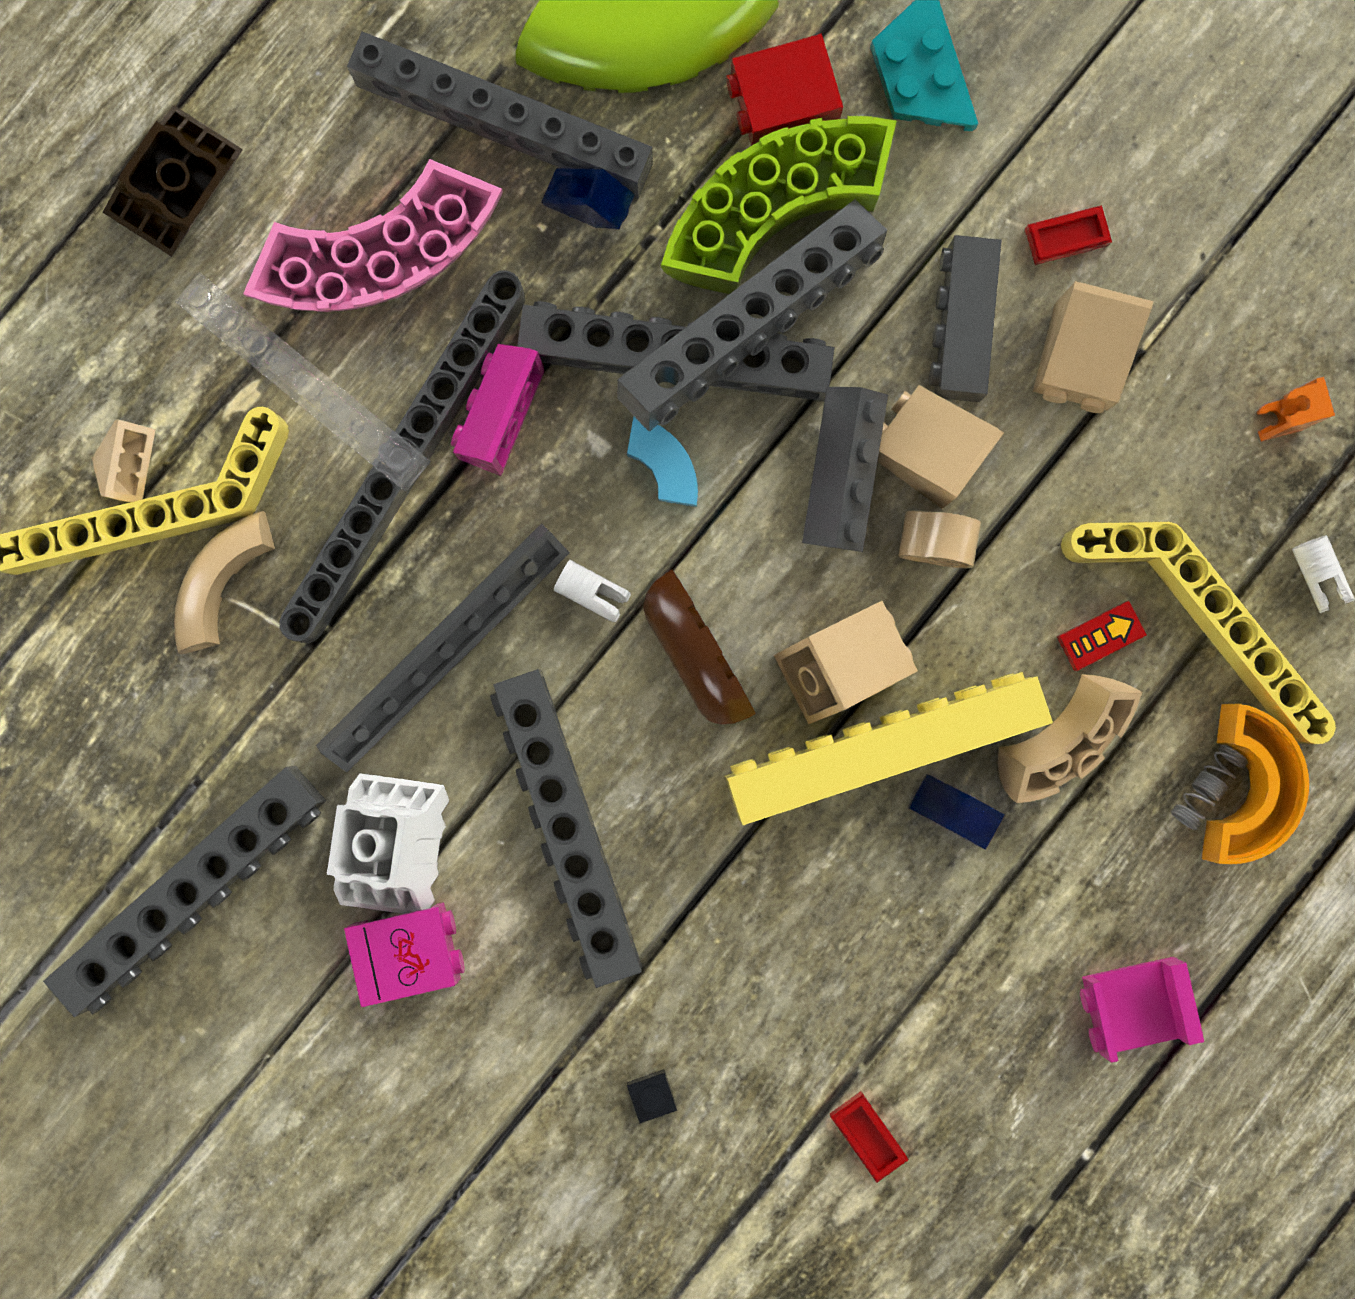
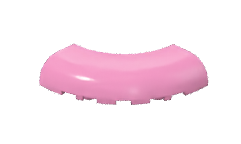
(377, 256)

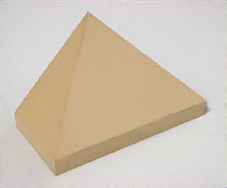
(124, 461)

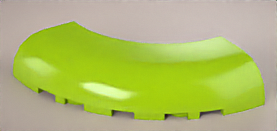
(635, 41)
(772, 186)

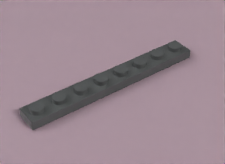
(443, 648)

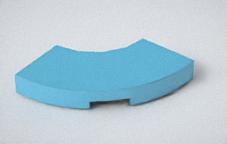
(667, 461)

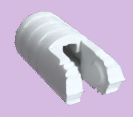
(1318, 564)
(582, 587)

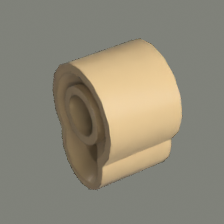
(940, 539)

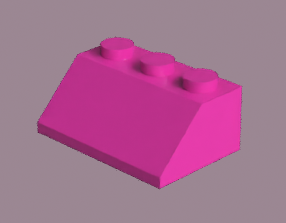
(498, 407)

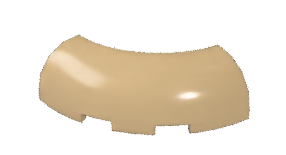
(208, 574)
(1071, 743)

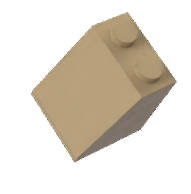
(1091, 346)
(935, 445)
(846, 663)

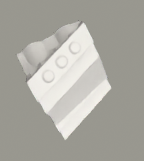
(387, 844)

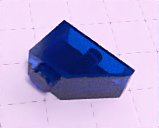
(589, 197)
(956, 811)

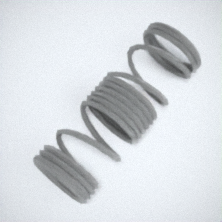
(1208, 785)

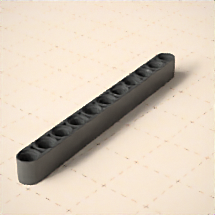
(424, 405)

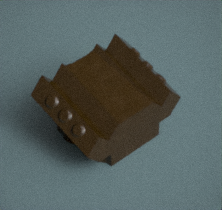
(171, 179)

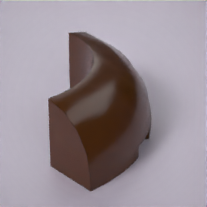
(695, 652)

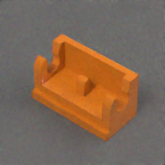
(1298, 410)

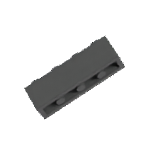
(966, 318)
(845, 468)

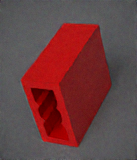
(784, 87)

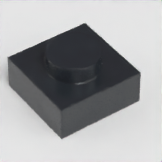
(651, 1096)

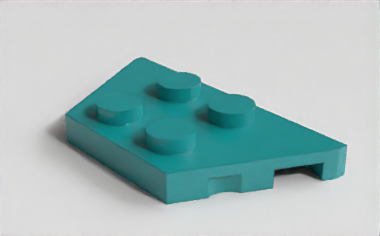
(922, 68)

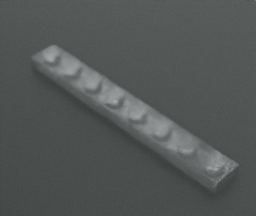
(303, 382)

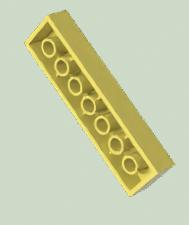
(893, 747)

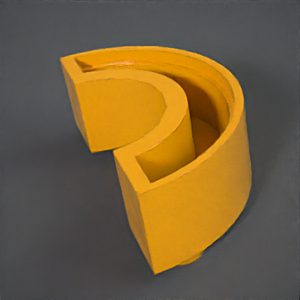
(1276, 789)

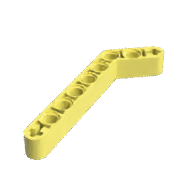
(139, 514)
(1215, 625)

